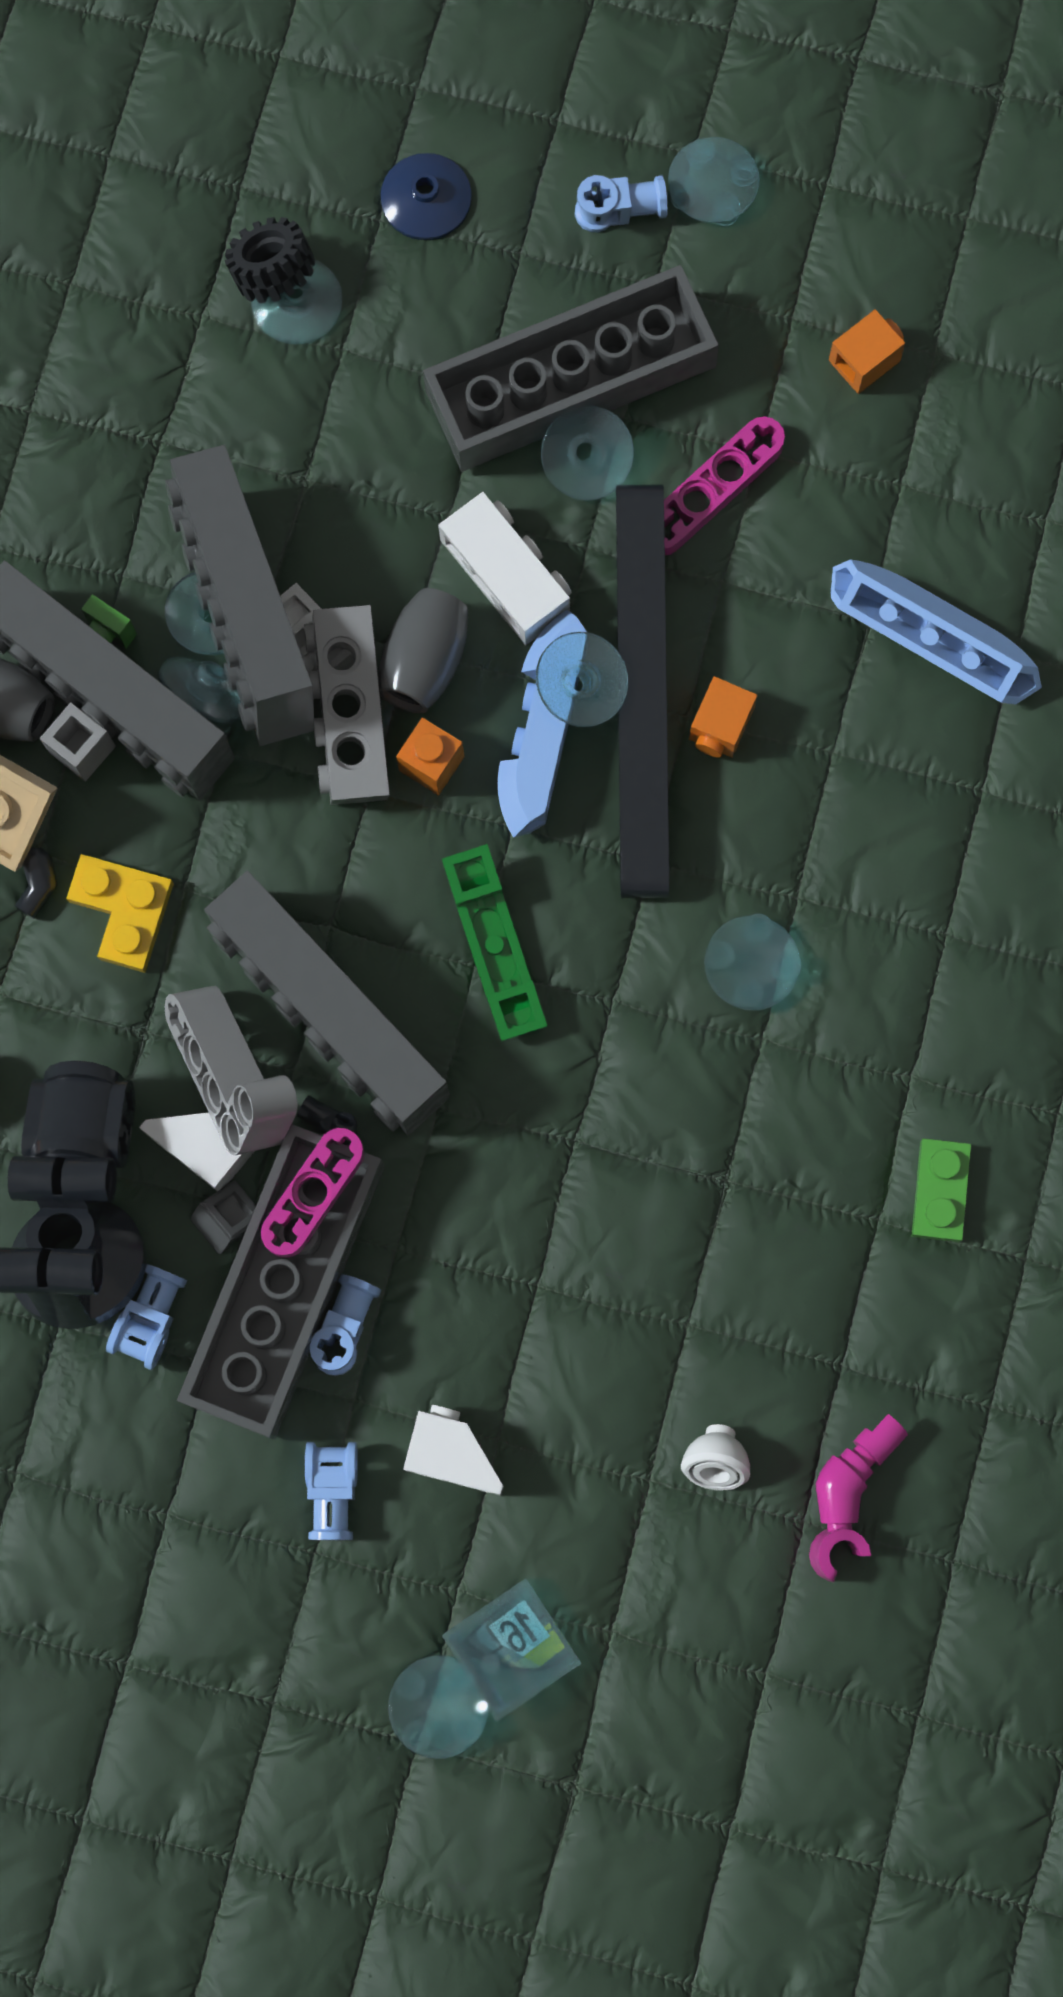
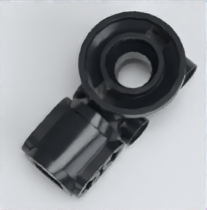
(70, 1151)

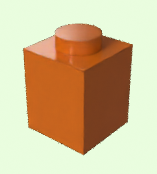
(867, 350)
(722, 718)
(430, 756)

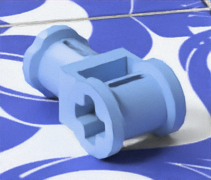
(618, 201)
(147, 1318)
(343, 1324)
(332, 1486)

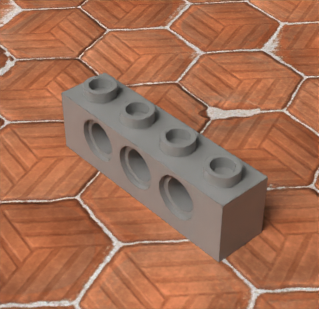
(351, 630)

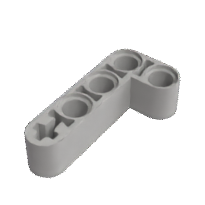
(243, 1105)

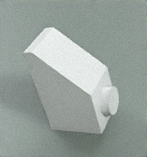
(197, 1146)
(449, 1452)

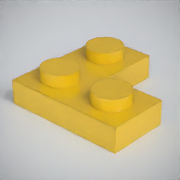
(135, 905)

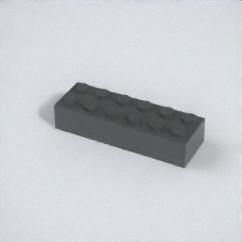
(583, 357)
(240, 596)
(110, 688)
(328, 1003)
(276, 1303)

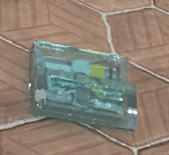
(511, 1649)

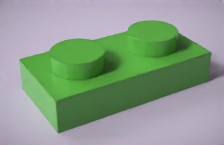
(941, 1190)

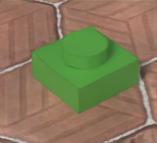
(108, 622)

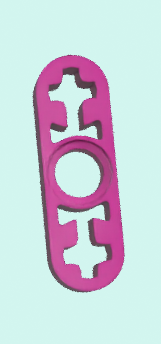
(324, 1155)

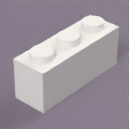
(505, 566)

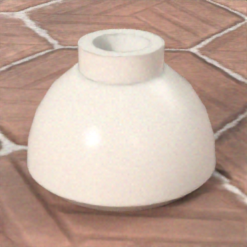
(716, 1460)

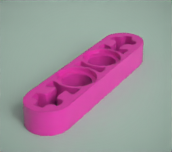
(717, 490)

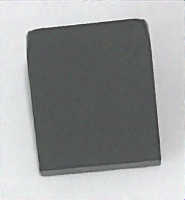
(224, 1216)

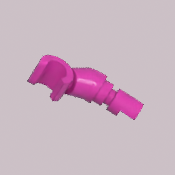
(841, 1488)

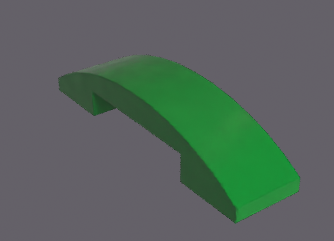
(494, 943)

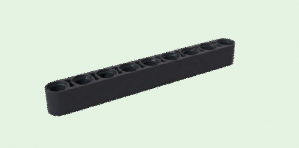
(644, 711)

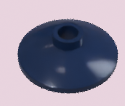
(429, 214)

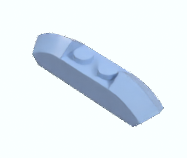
(935, 630)
(529, 781)

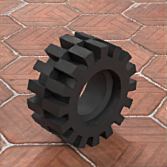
(270, 260)

